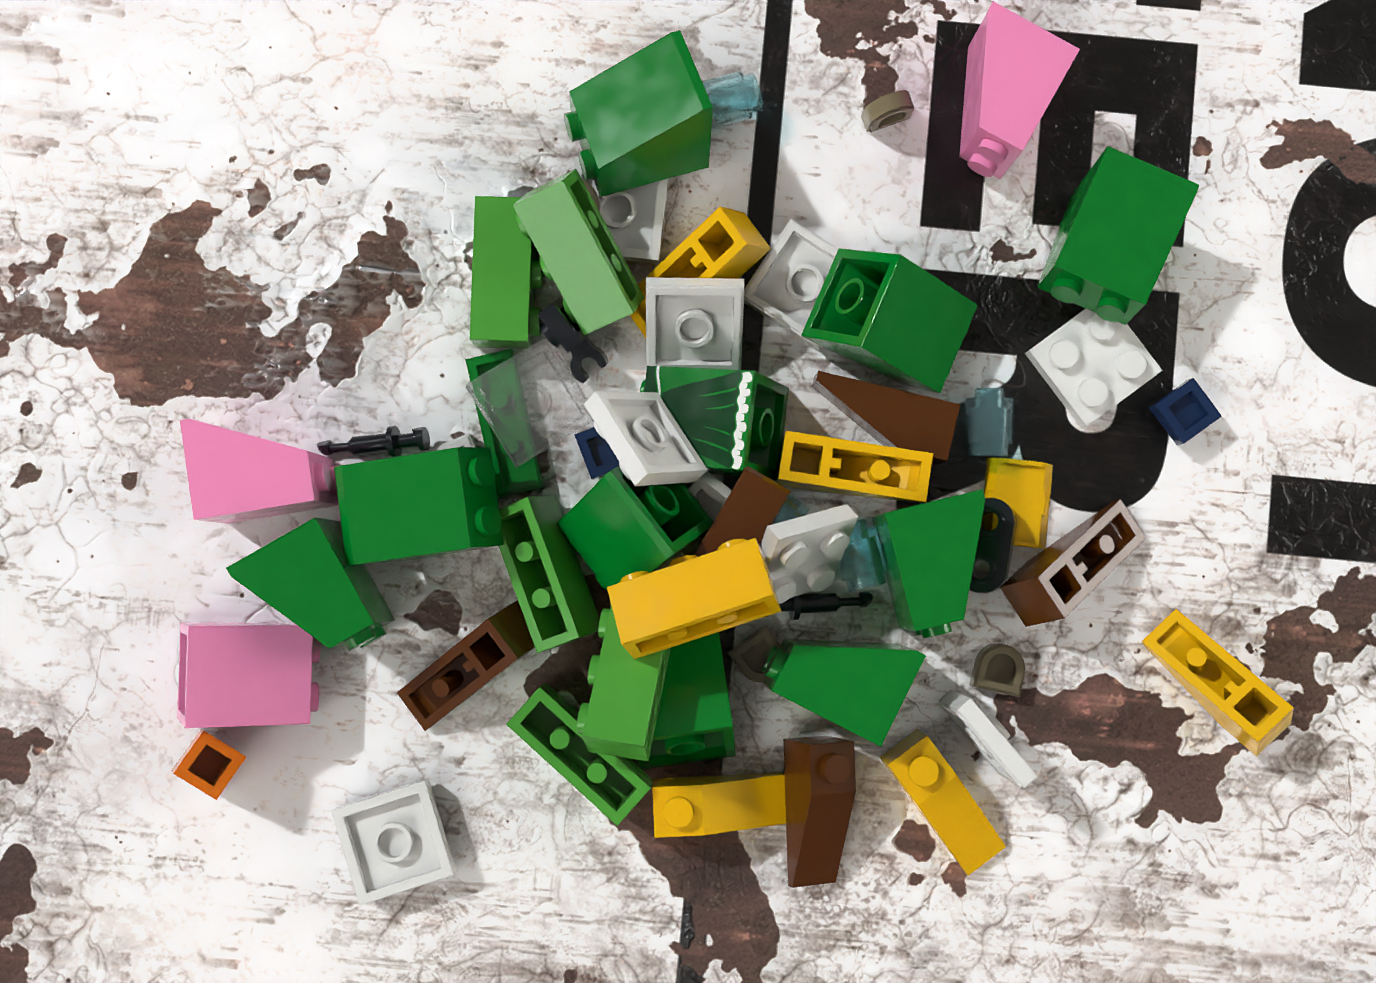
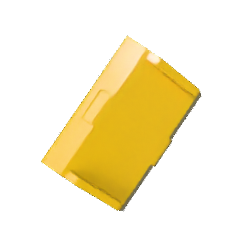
(1027, 491)

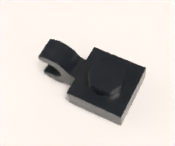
(562, 331)

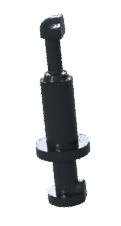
(389, 442)
(822, 603)

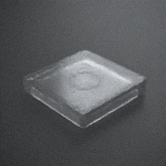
(531, 401)

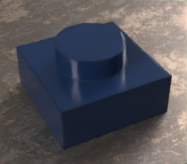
(1185, 411)
(596, 453)

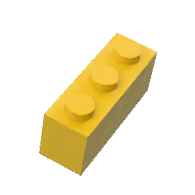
(693, 598)

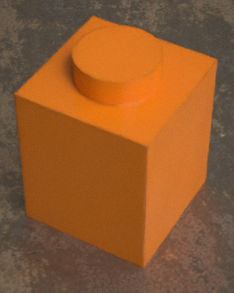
(208, 764)

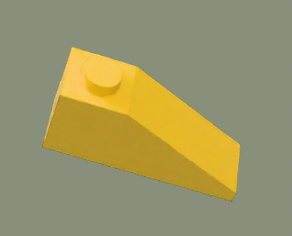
(719, 248)
(853, 468)
(1219, 682)
(943, 801)
(717, 803)

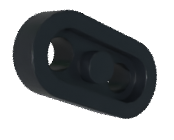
(995, 547)

